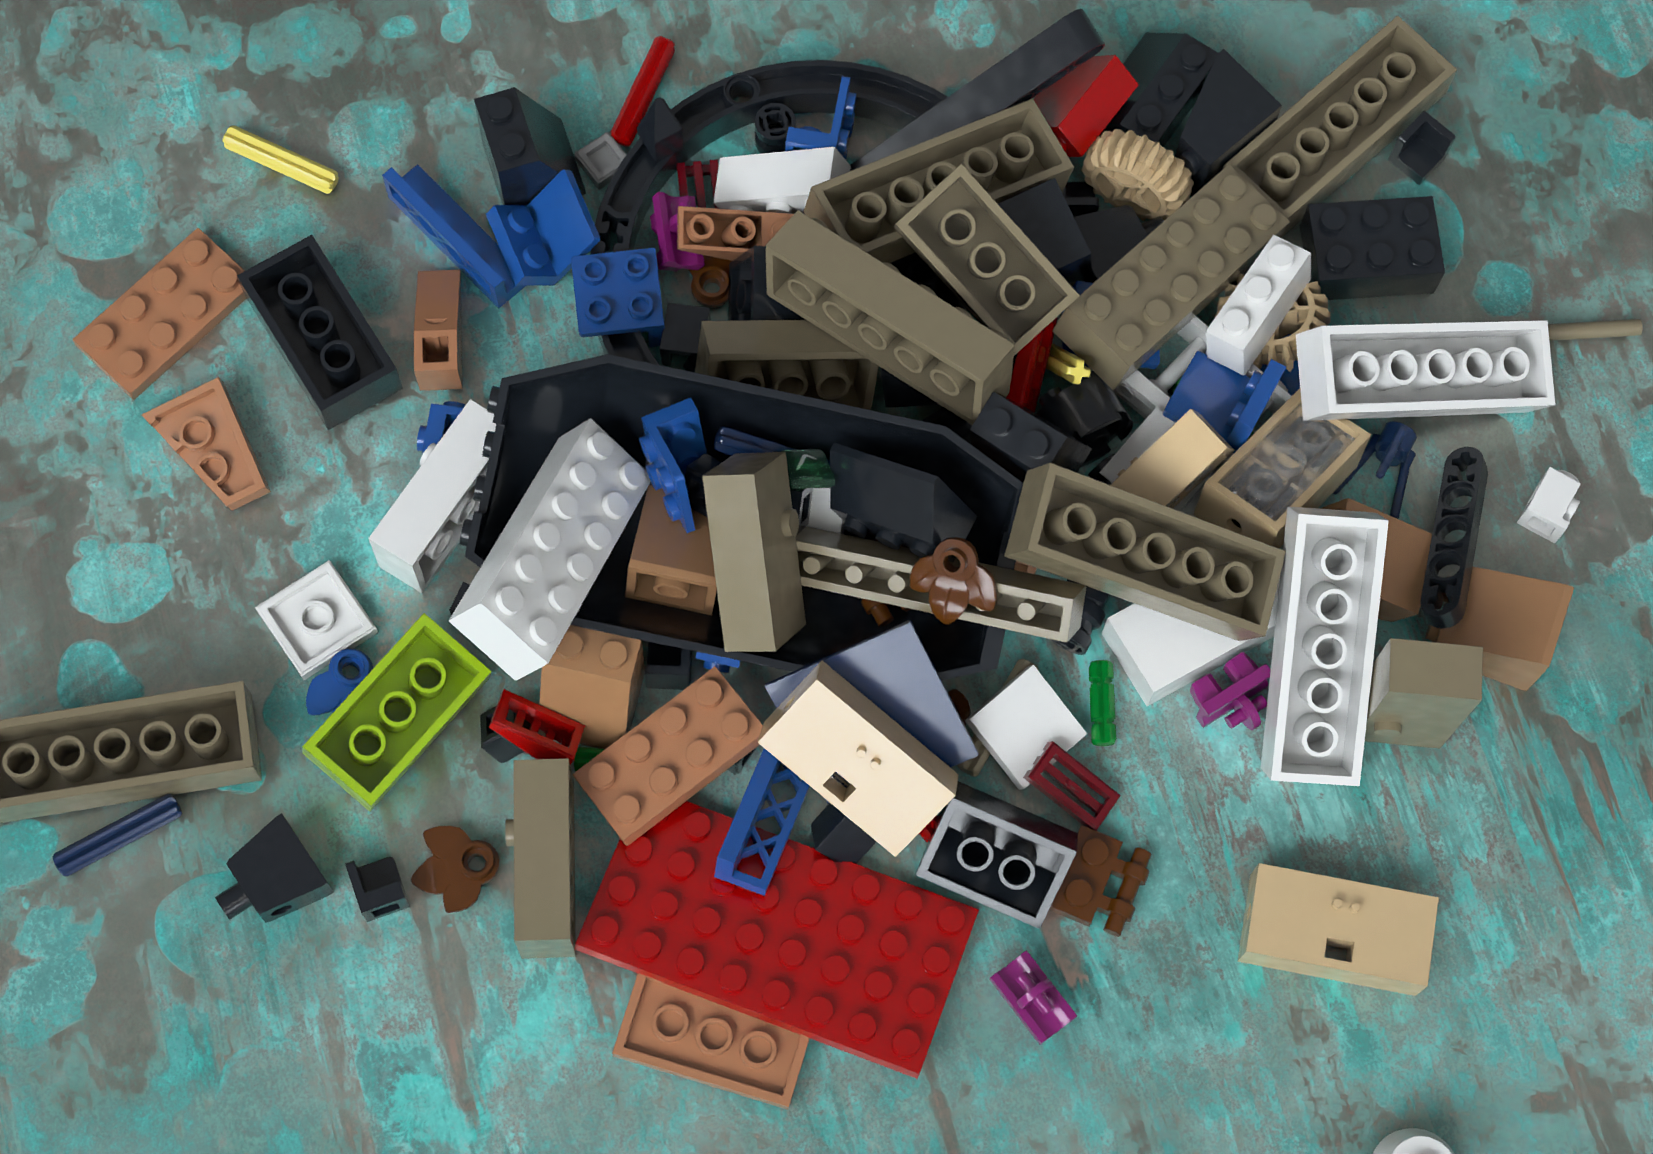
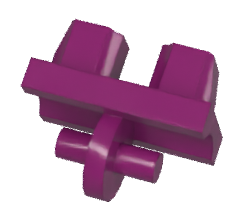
(665, 226)
(1247, 682)
(1033, 997)

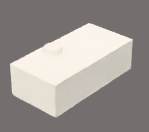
(431, 509)
(1170, 653)

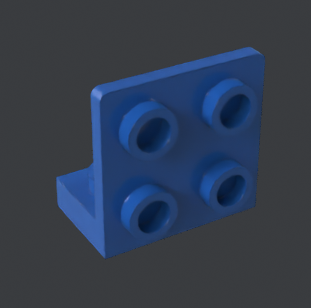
(841, 130)
(545, 233)
(618, 294)
(1224, 397)
(672, 443)

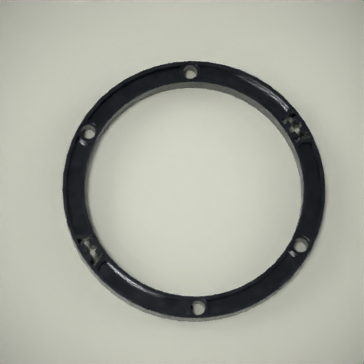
(712, 113)

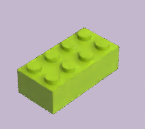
(396, 712)

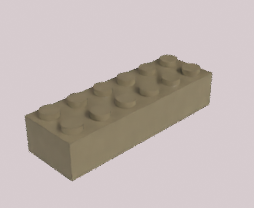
(1345, 120)
(1001, 151)
(1169, 277)
(887, 317)
(1145, 552)
(127, 751)

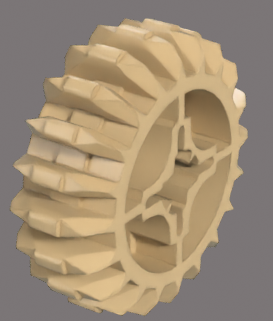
(1137, 174)
(1305, 314)

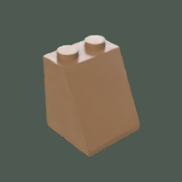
(669, 563)
(1403, 564)
(1513, 621)
(595, 683)

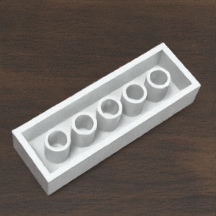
(1424, 369)
(551, 550)
(1324, 646)

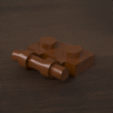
(1087, 878)

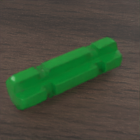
(1102, 703)

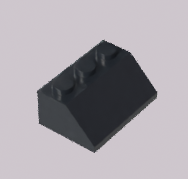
(1169, 78)
(895, 502)
(998, 855)

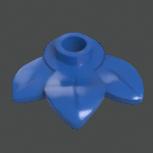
(332, 687)

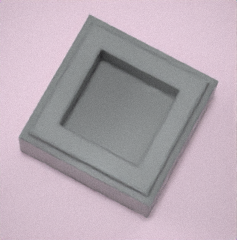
(600, 159)

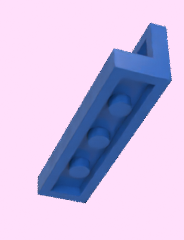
(452, 232)
(744, 824)

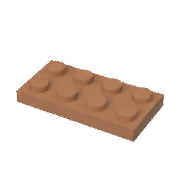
(163, 314)
(670, 756)
(709, 1043)

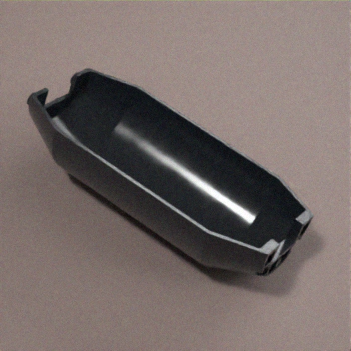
(617, 391)

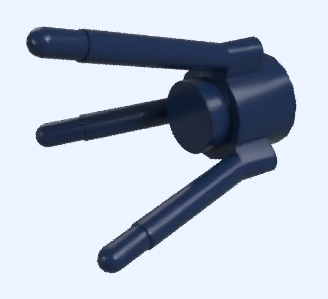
(1391, 449)

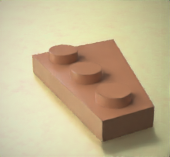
(212, 442)

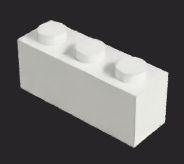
(775, 180)
(1258, 305)

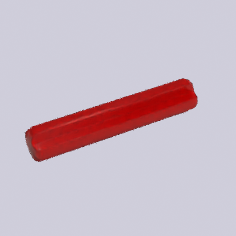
(643, 90)

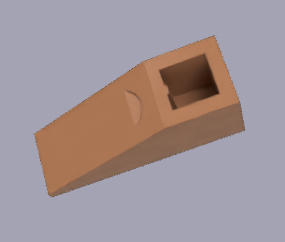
(725, 231)
(438, 330)

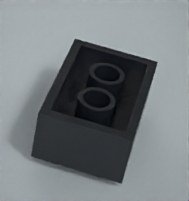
(1373, 247)

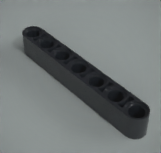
(1003, 85)

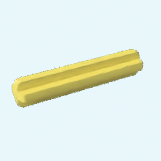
(280, 159)
(1067, 365)

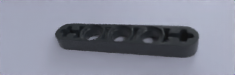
(1459, 552)

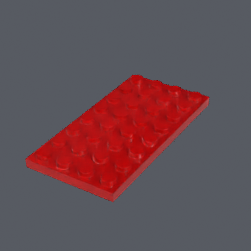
(820, 954)

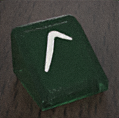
(808, 469)

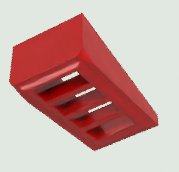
(553, 724)

